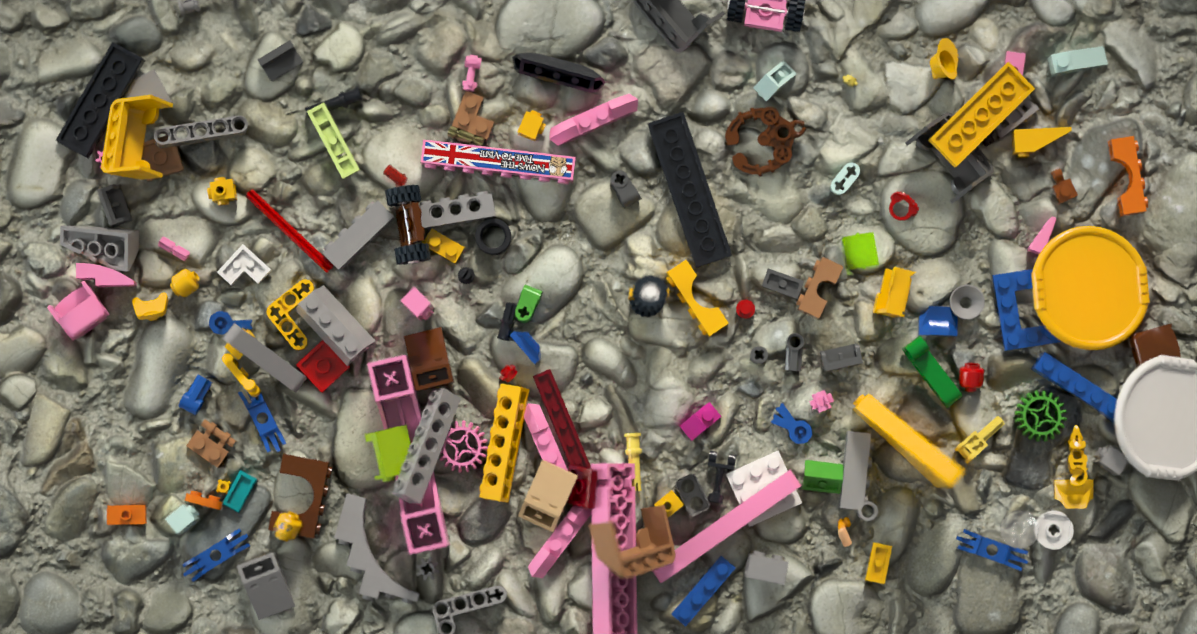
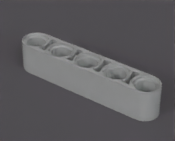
(191, 128)
(265, 358)

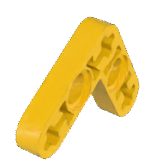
(285, 309)

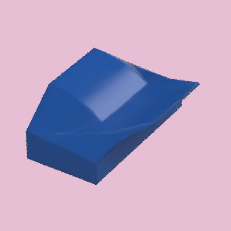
(938, 322)
(528, 345)

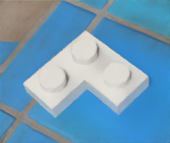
(244, 261)

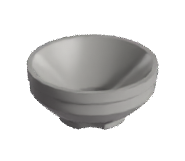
(976, 298)

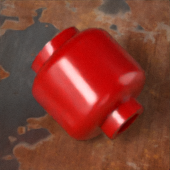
(971, 377)

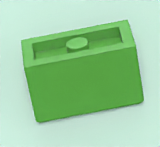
(822, 476)

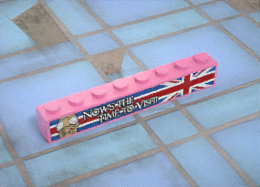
(498, 160)

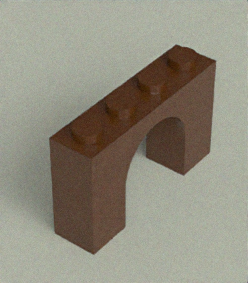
(316, 474)

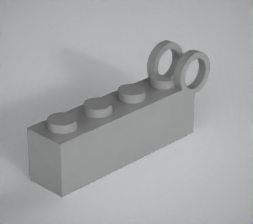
(855, 476)

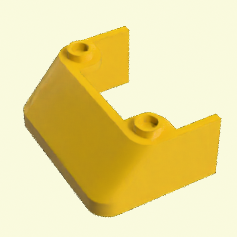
(127, 134)

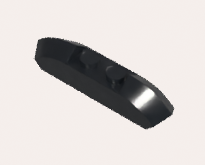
(558, 71)

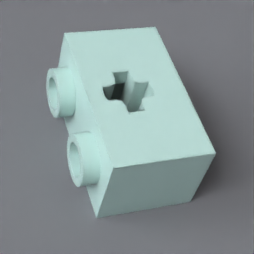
(183, 518)

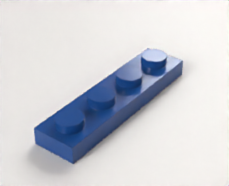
(703, 591)

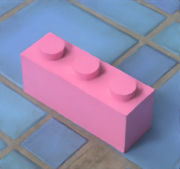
(418, 304)

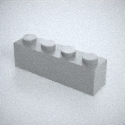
(359, 235)

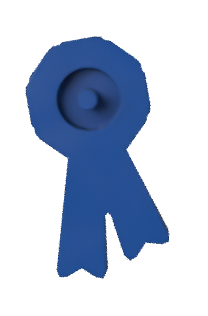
(221, 322)
(799, 431)

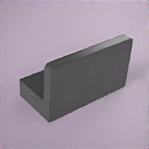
(280, 60)

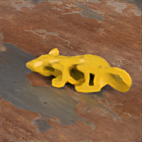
(1077, 459)

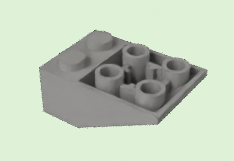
(266, 585)

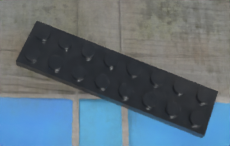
(689, 189)

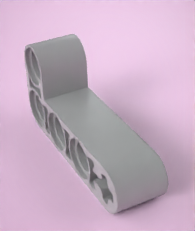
(470, 605)

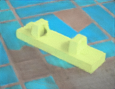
(333, 140)

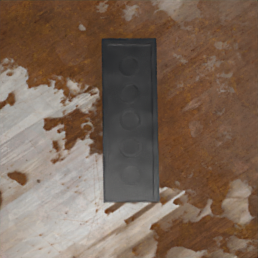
(92, 110)

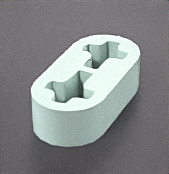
(848, 182)

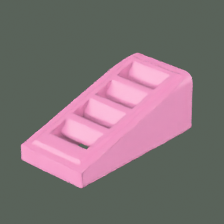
(1043, 237)

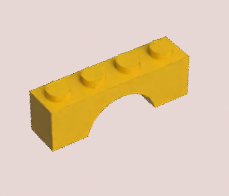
(710, 319)

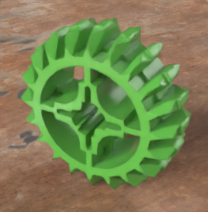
(1049, 420)

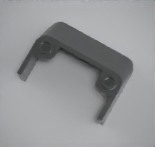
(676, 22)
(968, 173)

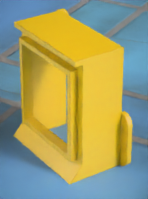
(893, 292)

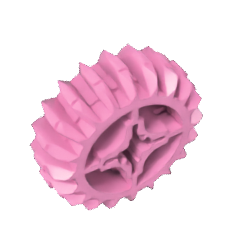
(468, 430)

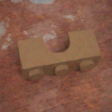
(810, 302)

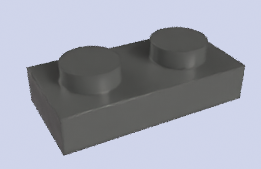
(782, 283)

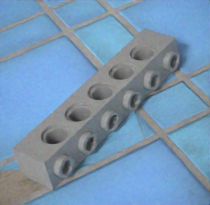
(431, 431)

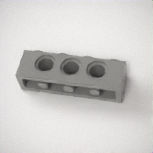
(486, 210)

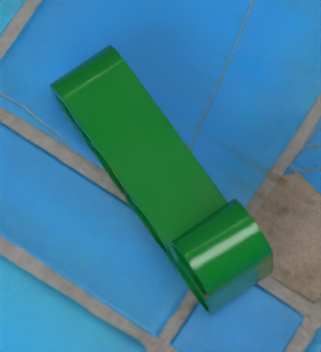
(931, 371)

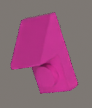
(700, 421)

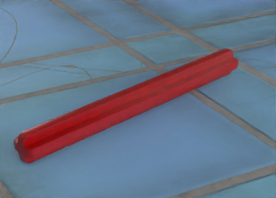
(293, 234)

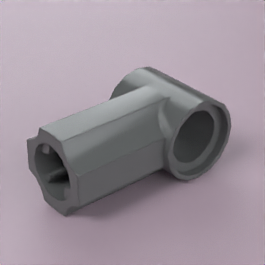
(793, 355)

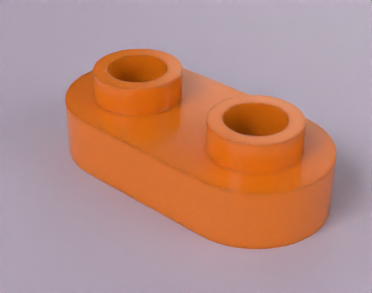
(211, 501)

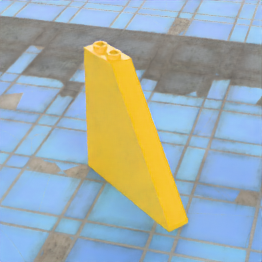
(906, 441)

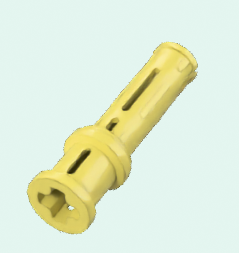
(633, 451)

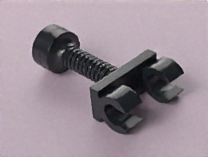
(716, 496)

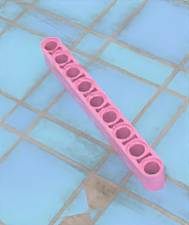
(729, 524)

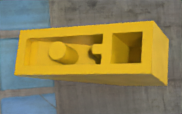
(1031, 140)

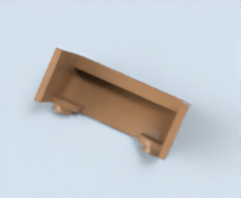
(652, 550)

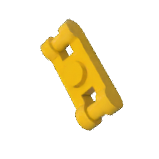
(241, 375)

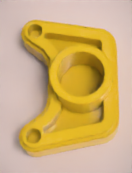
(151, 309)

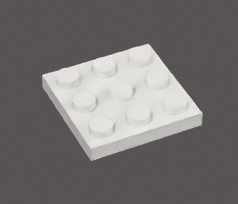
(757, 475)

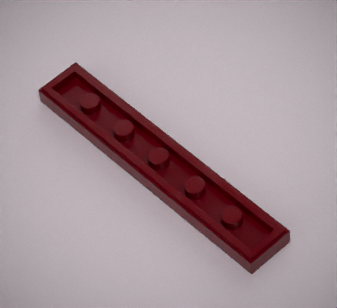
(561, 419)

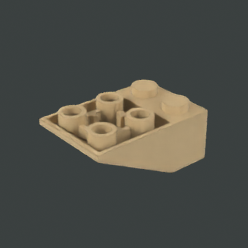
(548, 496)

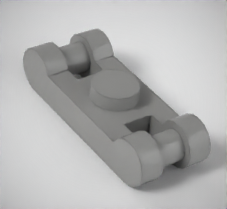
(1017, 116)

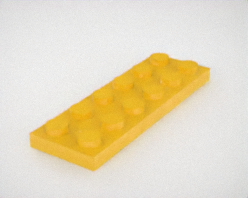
(981, 114)

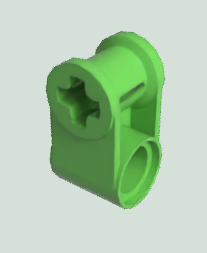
(528, 300)

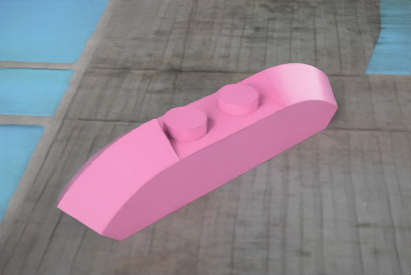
(593, 119)
(542, 435)
(558, 541)

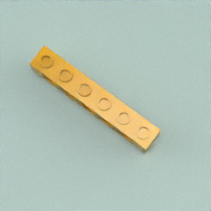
(511, 436)

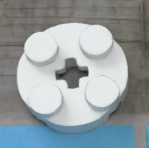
(1062, 523)

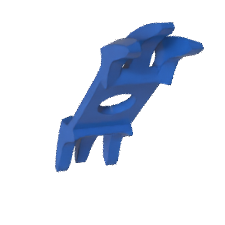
(267, 429)
(226, 549)
(1002, 555)

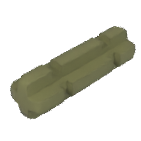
(465, 136)

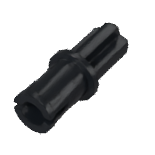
(507, 321)

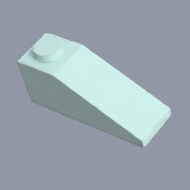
(1077, 60)

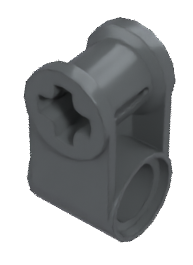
(626, 191)

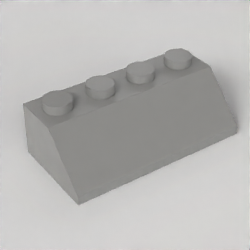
(334, 324)

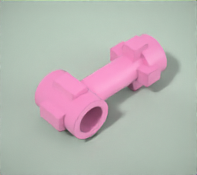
(472, 63)

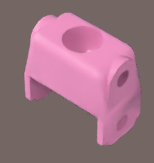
(79, 311)

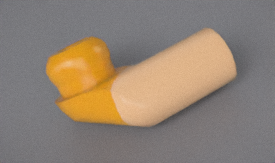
(842, 531)

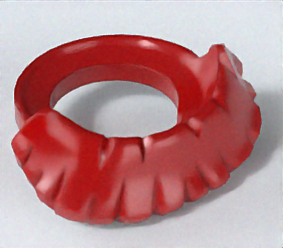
(899, 196)

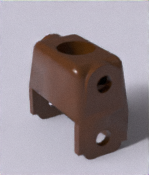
(1153, 343)

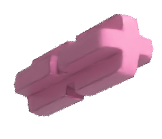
(170, 246)

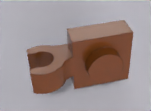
(1063, 189)

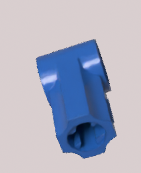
(193, 399)

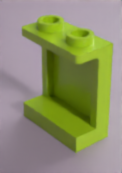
(391, 450)

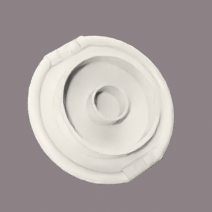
(1160, 418)

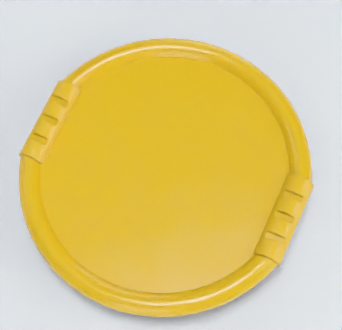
(1090, 288)

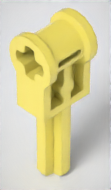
(976, 442)

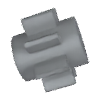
(431, 566)

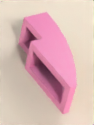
(103, 276)

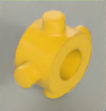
(223, 486)

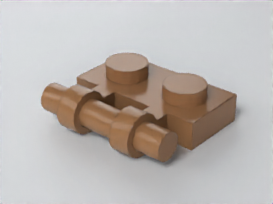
(207, 448)

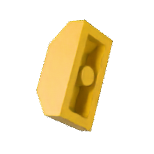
(1072, 496)

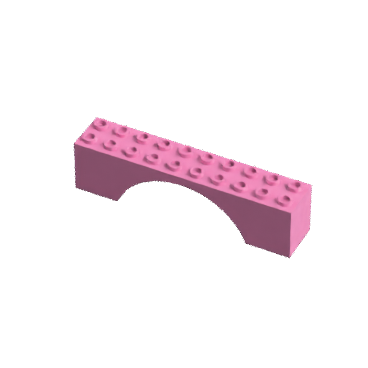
(399, 406)

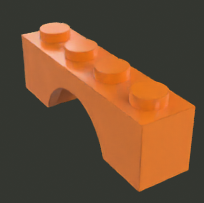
(1124, 152)

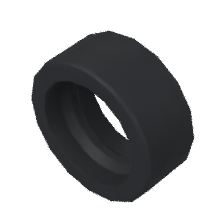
(493, 222)

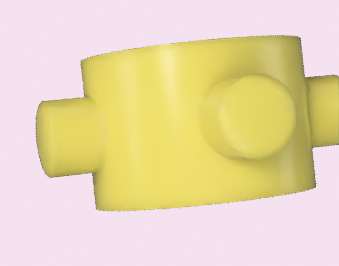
(849, 80)

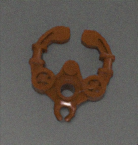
(770, 137)

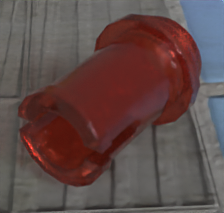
(396, 176)

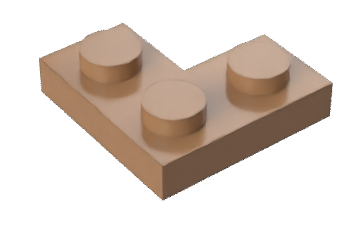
(467, 117)

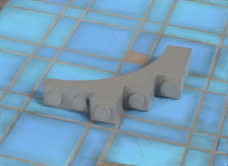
(375, 580)

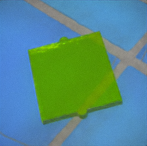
(860, 250)

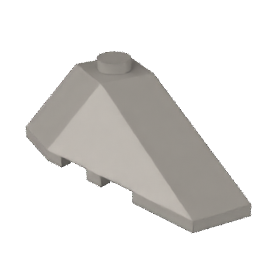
(108, 246)

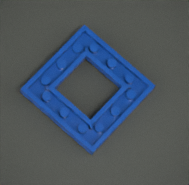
(1011, 331)

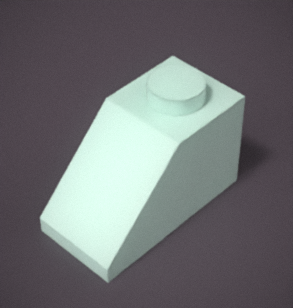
(774, 80)

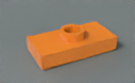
(126, 514)

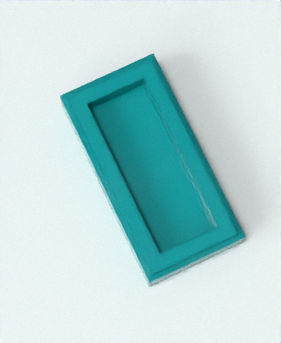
(239, 491)

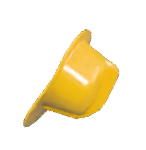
(945, 61)

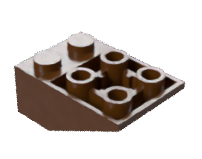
(428, 359)

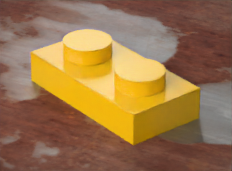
(444, 246)
(878, 563)

